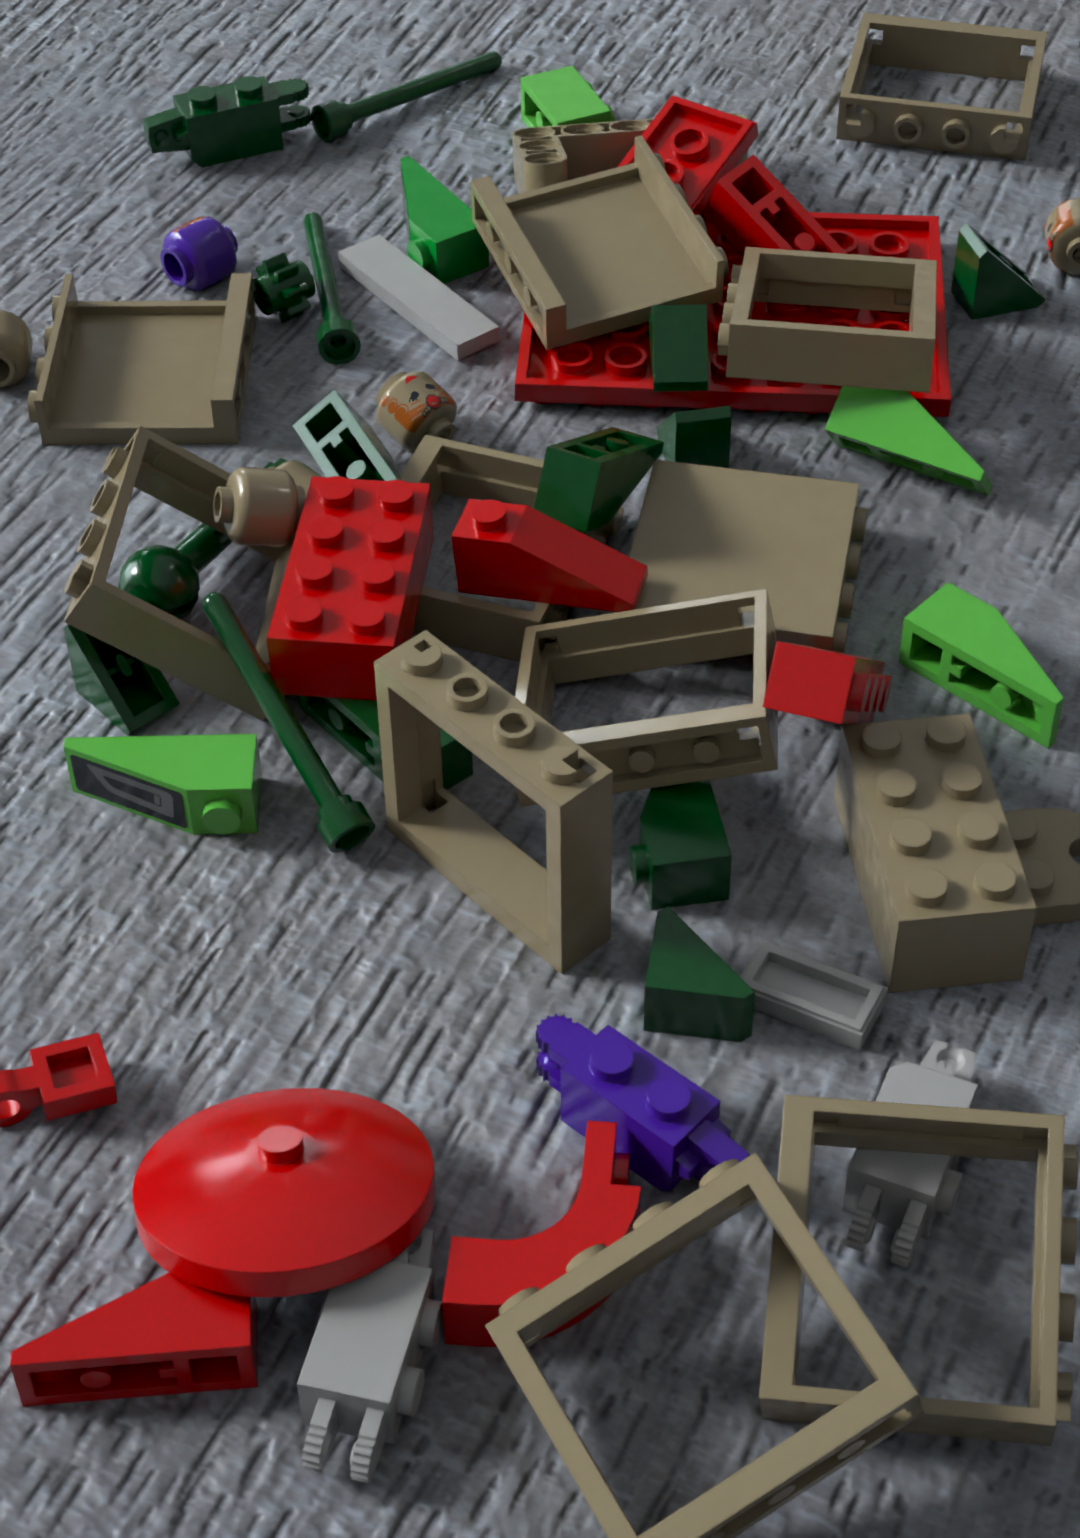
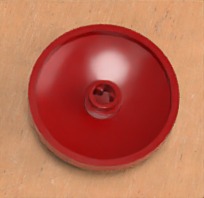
(284, 1192)

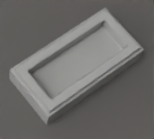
(814, 994)

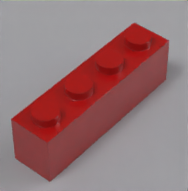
(826, 684)

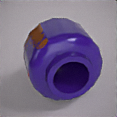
(199, 253)

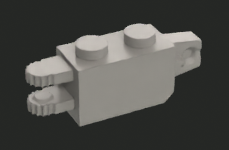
(910, 1187)
(367, 1359)

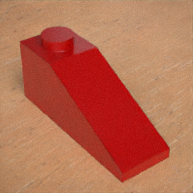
(761, 213)
(534, 558)
(143, 1345)

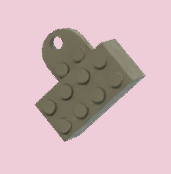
(940, 861)

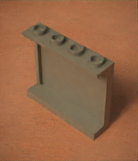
(600, 248)
(147, 365)
(749, 531)

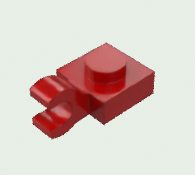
(61, 1078)

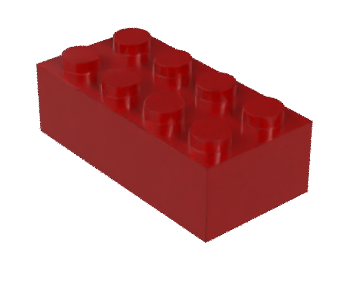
(350, 585)

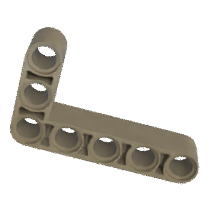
(573, 150)

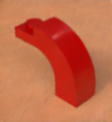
(490, 1271)

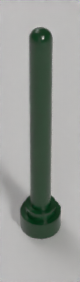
(334, 118)
(336, 336)
(342, 820)

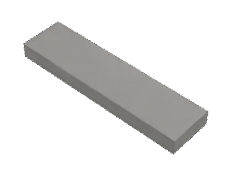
(419, 297)

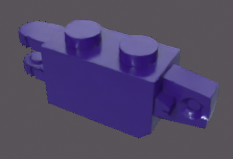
(659, 1113)

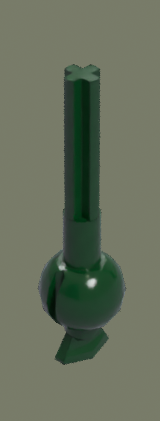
(171, 575)

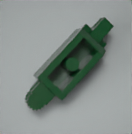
(229, 120)

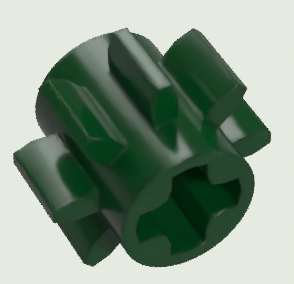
(283, 287)

